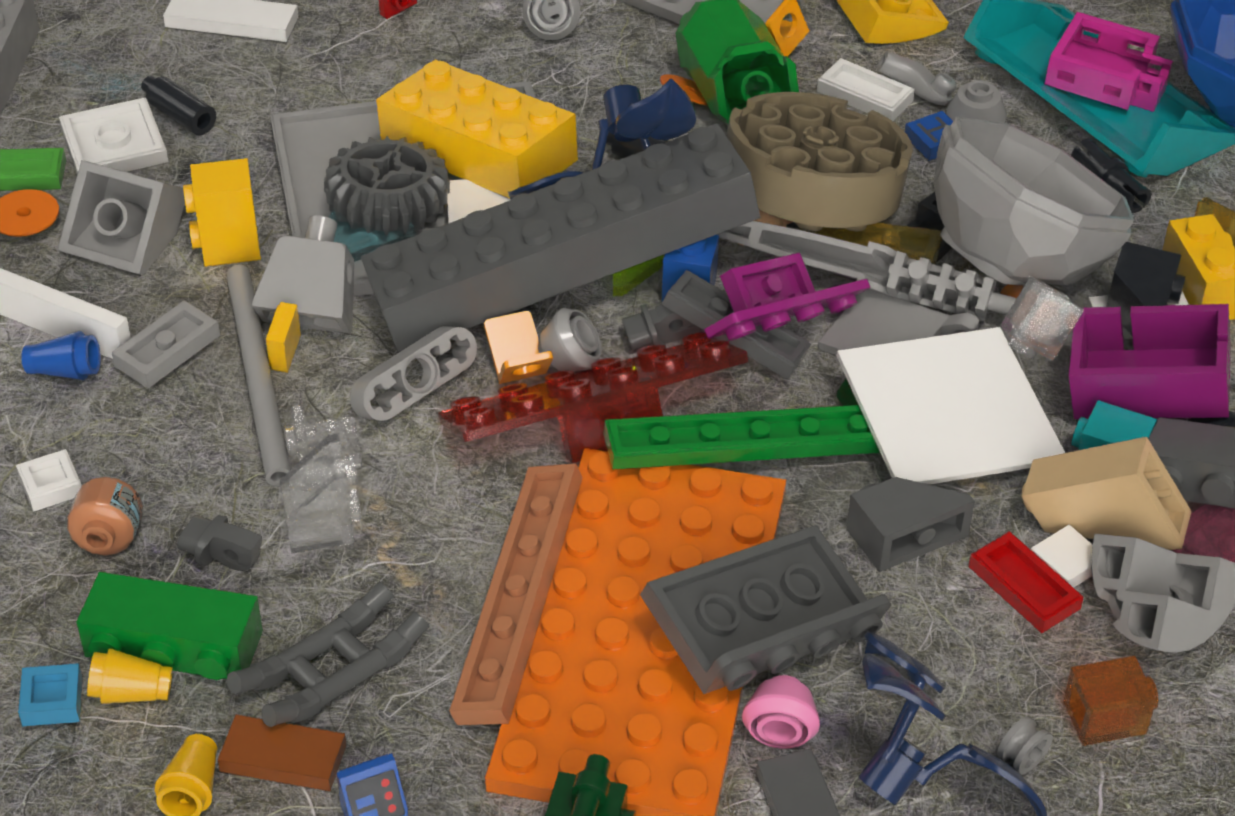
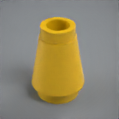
(127, 678)
(188, 779)

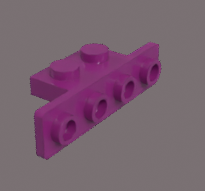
(775, 291)

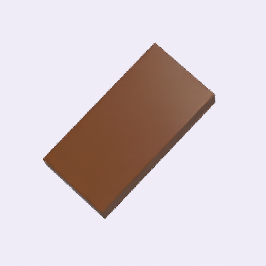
(282, 753)

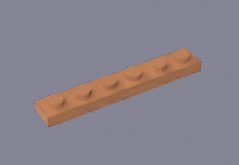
(516, 596)

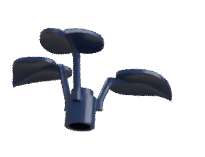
(659, 116)
(897, 759)

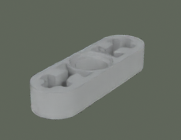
(393, 373)

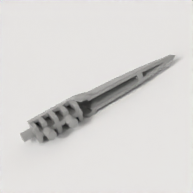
(886, 269)

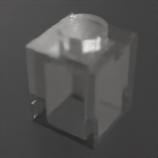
(1040, 320)

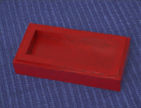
(1025, 582)

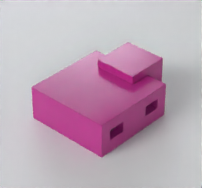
(1106, 66)

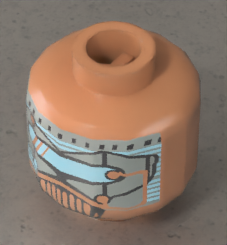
(105, 511)

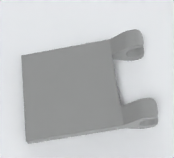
(888, 320)

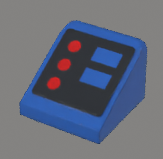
(372, 789)

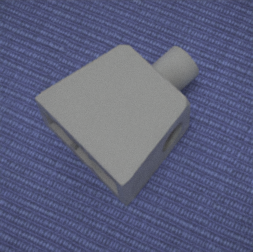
(313, 276)

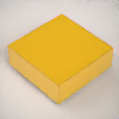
(283, 337)

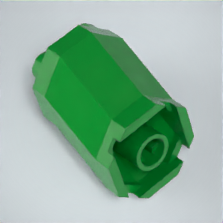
(731, 55)

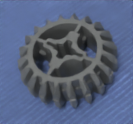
(386, 185)

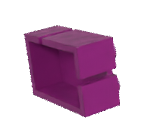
(1175, 365)

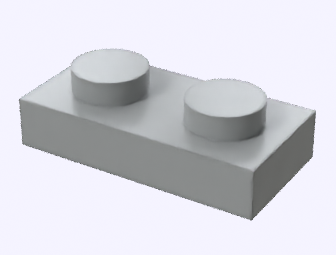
(166, 344)

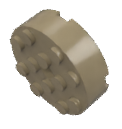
(821, 160)

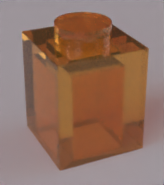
(1110, 700)

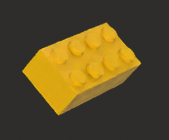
(479, 127)

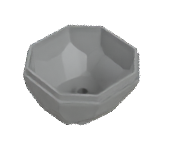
(1024, 205)

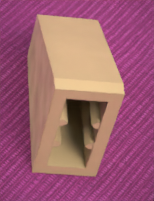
(1108, 492)

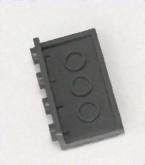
(761, 609)

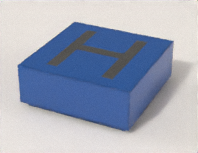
(927, 132)

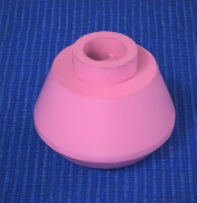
(781, 713)

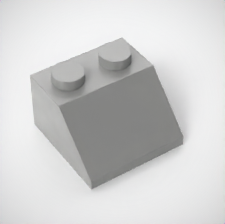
(120, 218)

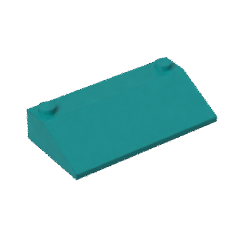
(1159, 142)

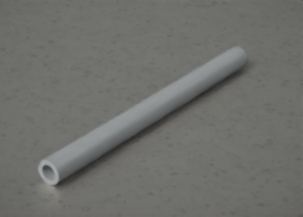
(258, 375)

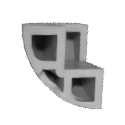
(1162, 595)

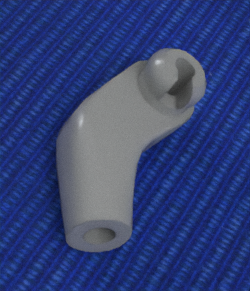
(915, 75)

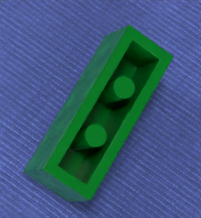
(171, 624)

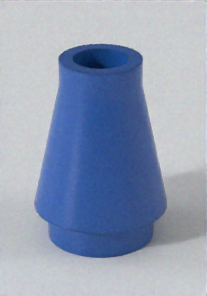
(64, 356)

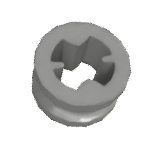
(1024, 745)

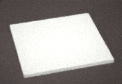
(949, 406)

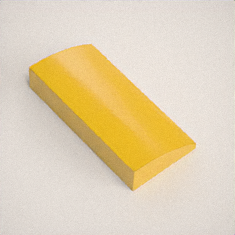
(894, 19)

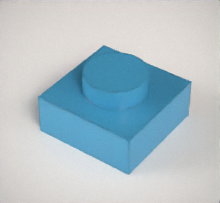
(50, 694)

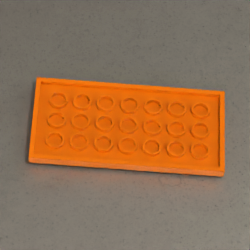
(599, 659)

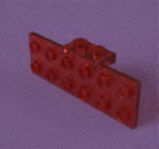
(590, 397)

